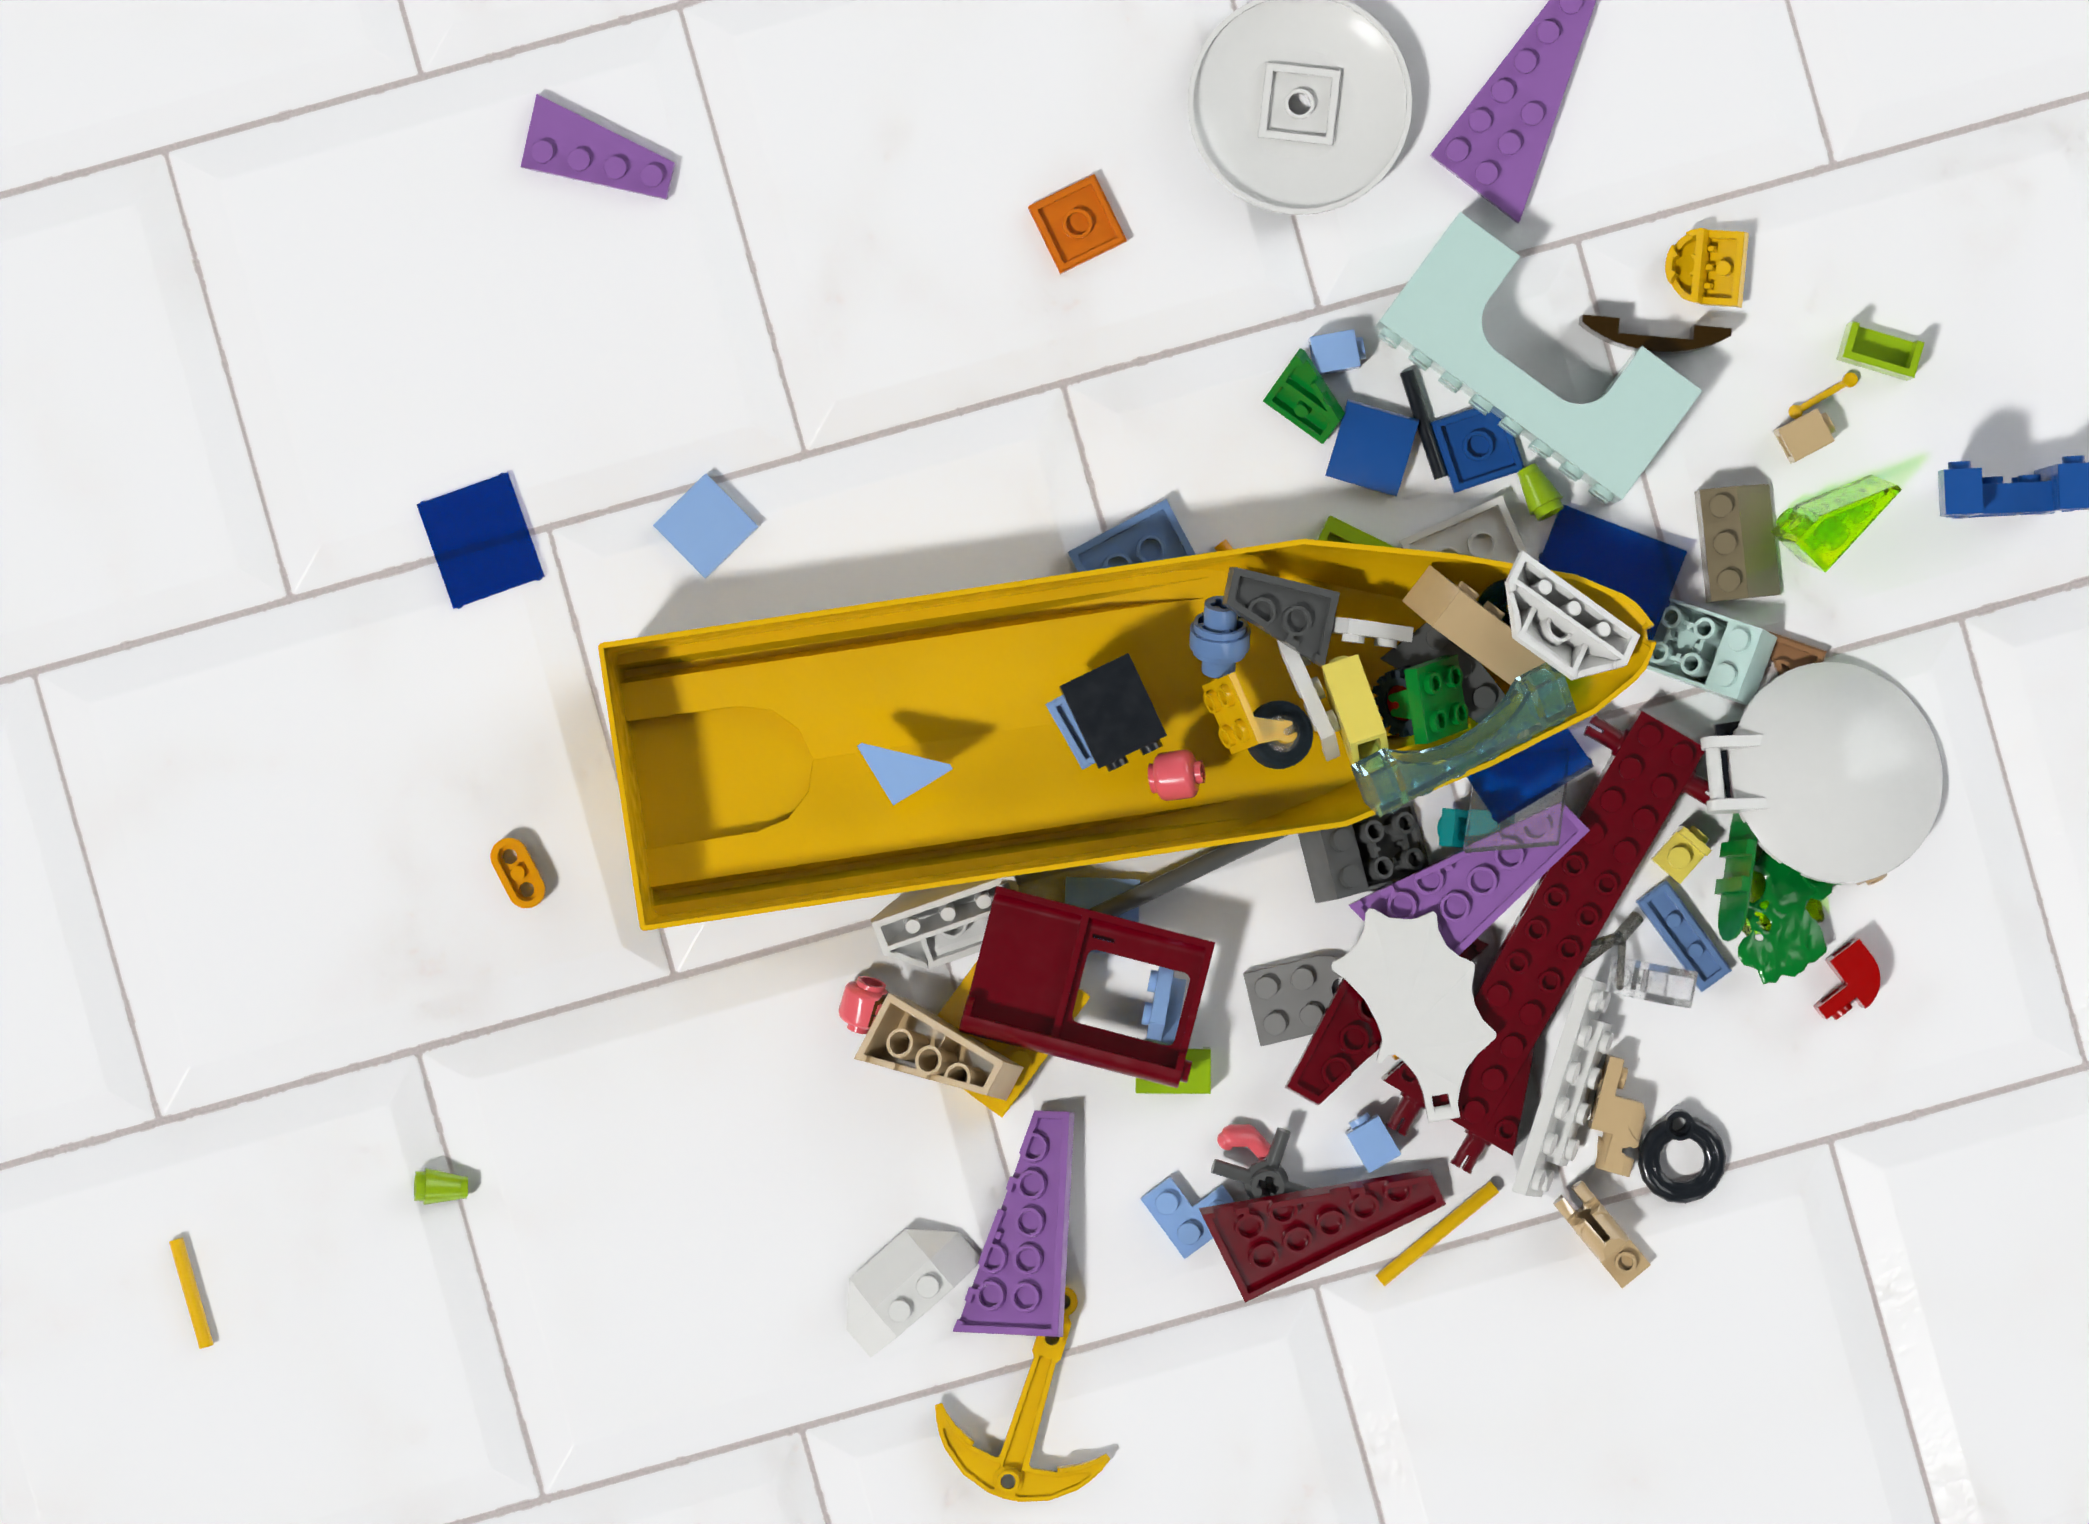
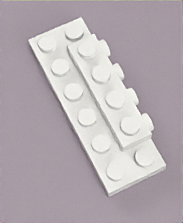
(1567, 1089)

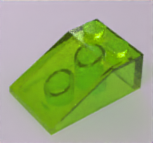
(1830, 523)

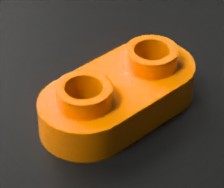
(517, 873)

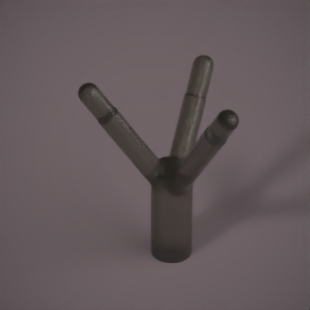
(1617, 938)

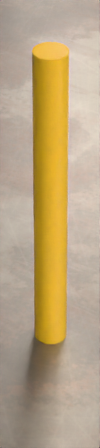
(1437, 1233)

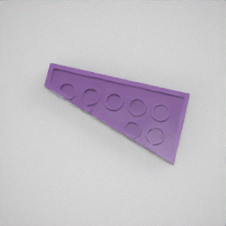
(1508, 123)
(1472, 887)
(1026, 1250)

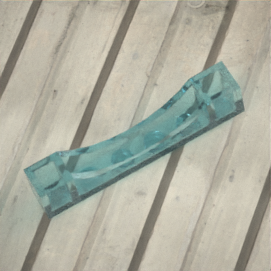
(1530, 706)

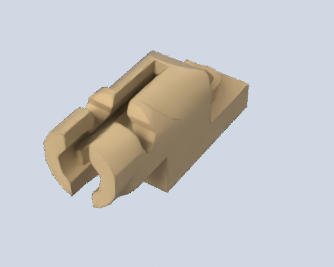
(1617, 1118)
(1603, 1235)

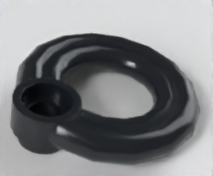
(1662, 1134)

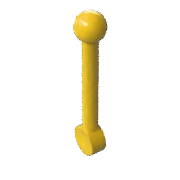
(1849, 380)

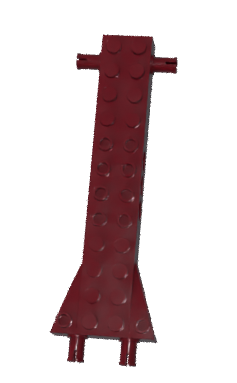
(1556, 927)

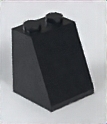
(1114, 712)

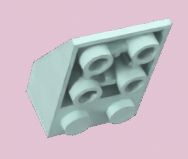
(1711, 651)

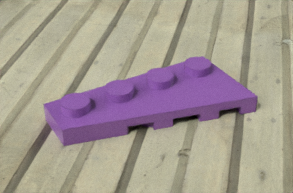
(586, 152)

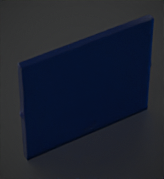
(1616, 559)

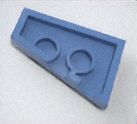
(1143, 538)

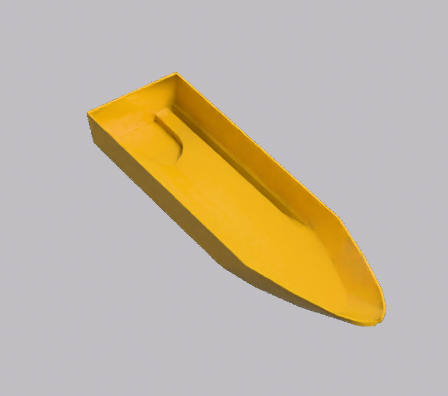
(748, 732)

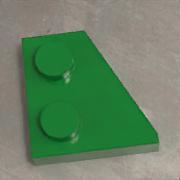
(1305, 398)

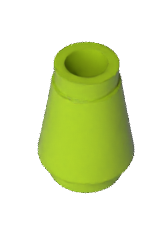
(1540, 494)
(439, 1186)

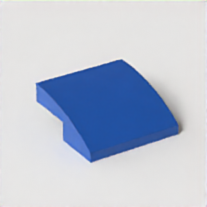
(1372, 447)

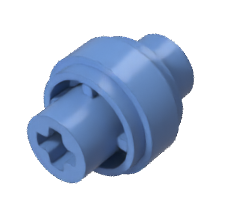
(1219, 638)

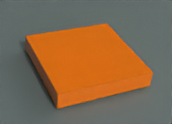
(1077, 224)

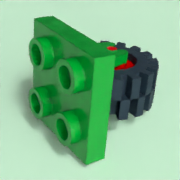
(1423, 700)

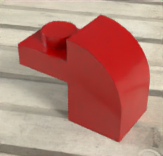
(1859, 980)

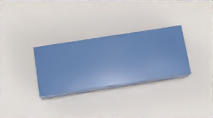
(1683, 934)

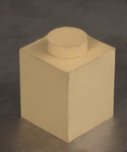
(1805, 435)

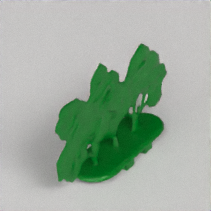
(1794, 934)

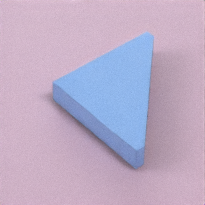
(901, 772)

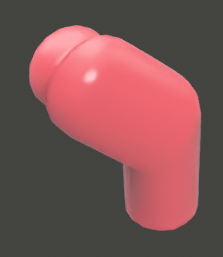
(1244, 1136)

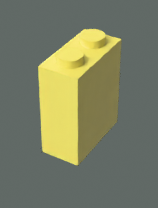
(1354, 707)

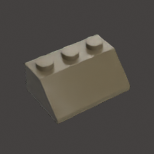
(1737, 542)

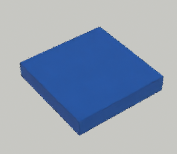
(1476, 449)

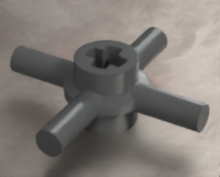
(1261, 1169)

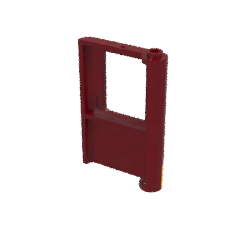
(1034, 970)

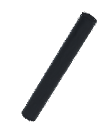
(1424, 427)

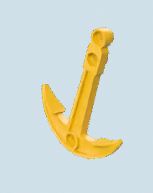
(1015, 1455)

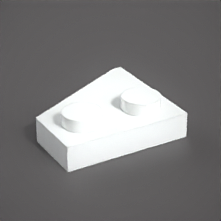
(1384, 634)

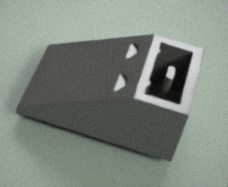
(1363, 854)

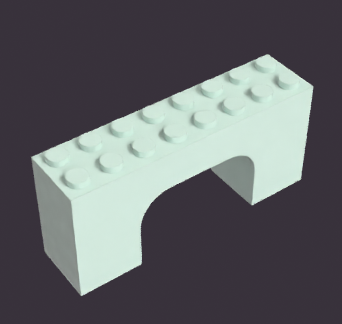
(1596, 441)

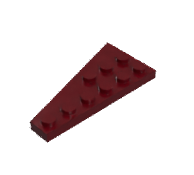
(1342, 1041)
(1295, 1232)

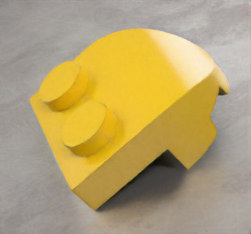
(1709, 267)

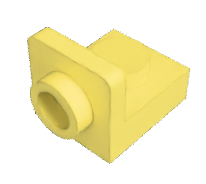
(1682, 852)

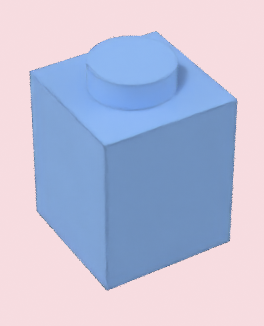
(1336, 351)
(1372, 1141)

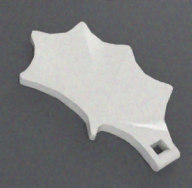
(1419, 1002)

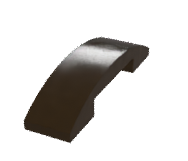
(1608, 330)

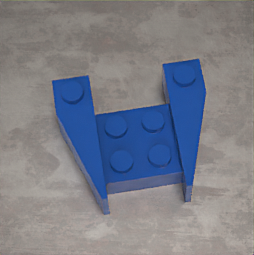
(2050, 489)

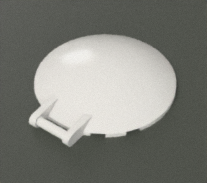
(1830, 772)

